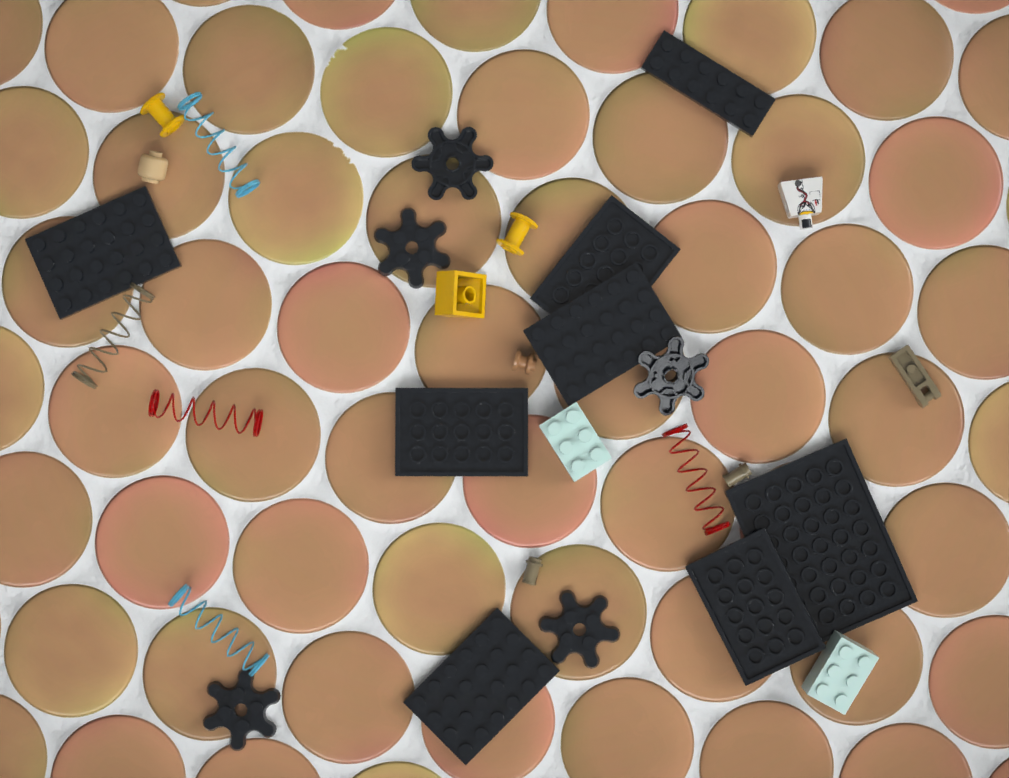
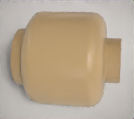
(152, 167)

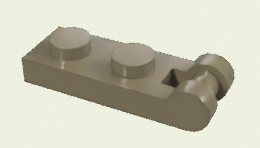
(914, 375)

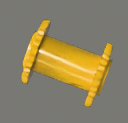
(162, 114)
(516, 233)

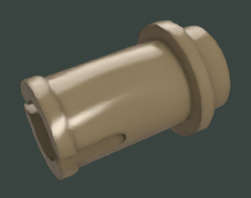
(737, 475)
(532, 570)

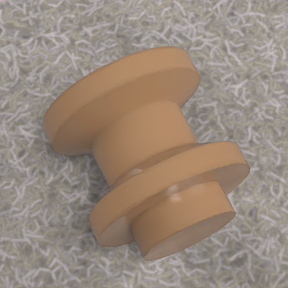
(524, 362)

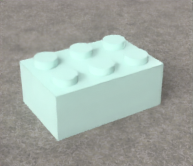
(575, 442)
(839, 672)

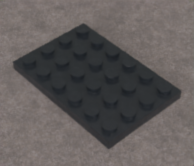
(605, 248)
(103, 252)
(601, 334)
(461, 432)
(755, 606)
(481, 686)

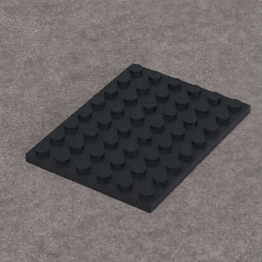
(827, 538)

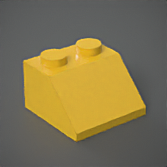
(460, 294)

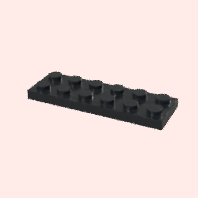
(708, 83)

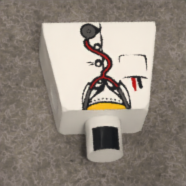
(802, 199)

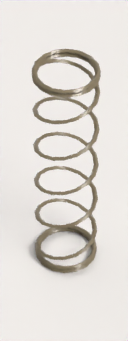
(88, 381)

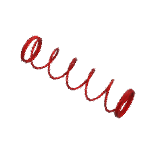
(153, 405)
(710, 530)

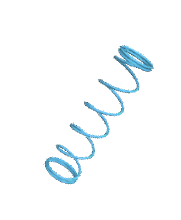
(240, 192)
(181, 592)

